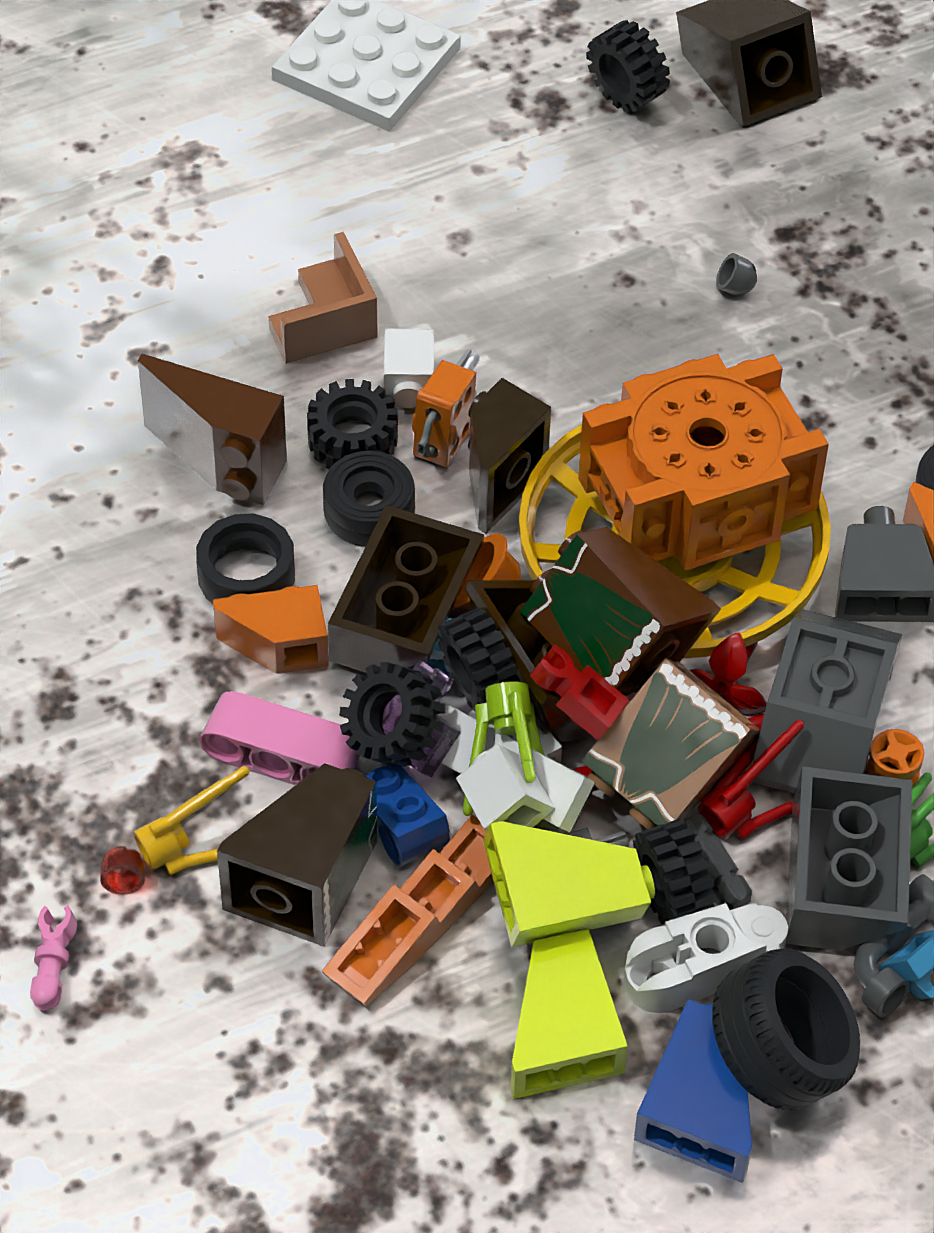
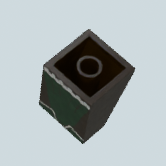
(302, 854)

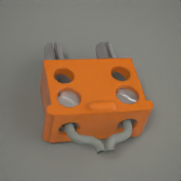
(443, 409)

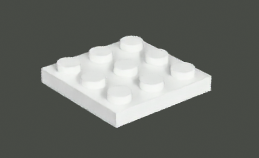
(366, 59)

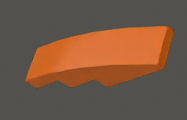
(413, 916)

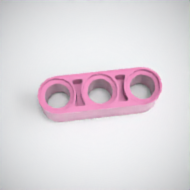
(273, 739)

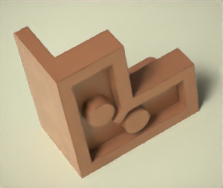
(338, 312)

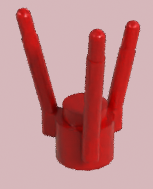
(731, 804)

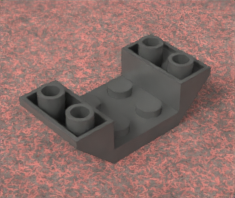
(834, 683)

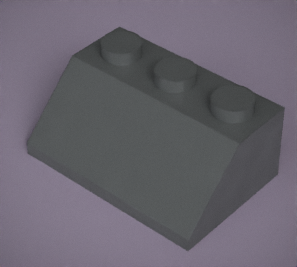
(848, 858)

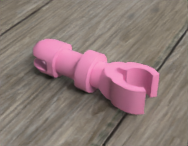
(51, 958)

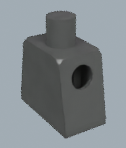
(885, 571)

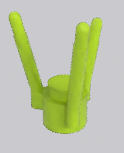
(510, 713)

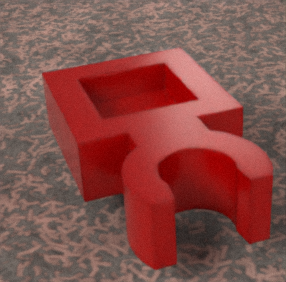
(584, 695)

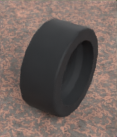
(244, 532)

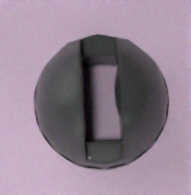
(736, 275)

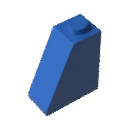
(696, 1102)

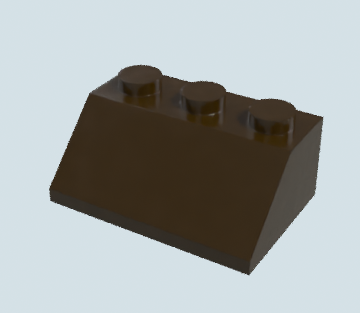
(401, 590)
(503, 604)

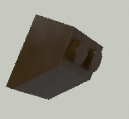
(505, 445)

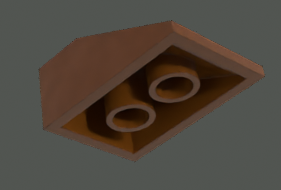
(216, 426)

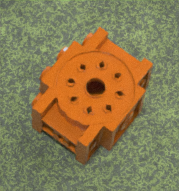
(702, 460)

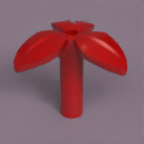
(729, 664)

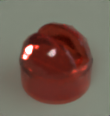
(131, 874)

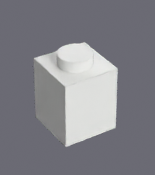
(407, 363)
(500, 792)

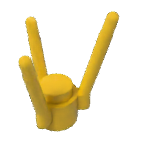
(165, 838)

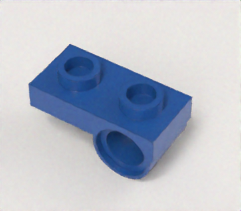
(407, 816)

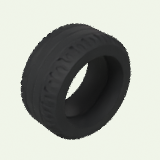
(759, 1048)

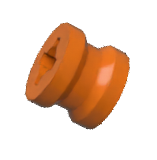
(899, 749)

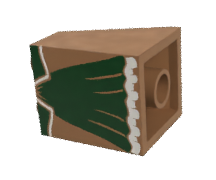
(669, 746)

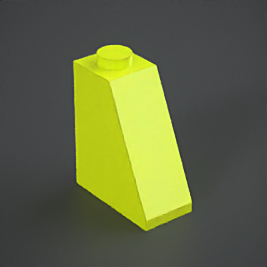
(563, 882)
(566, 1019)

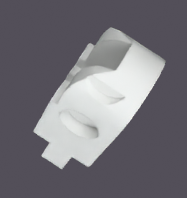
(686, 970)

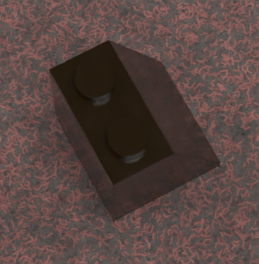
(752, 54)

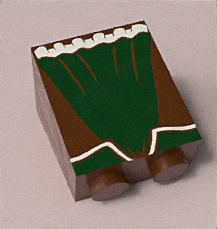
(616, 609)

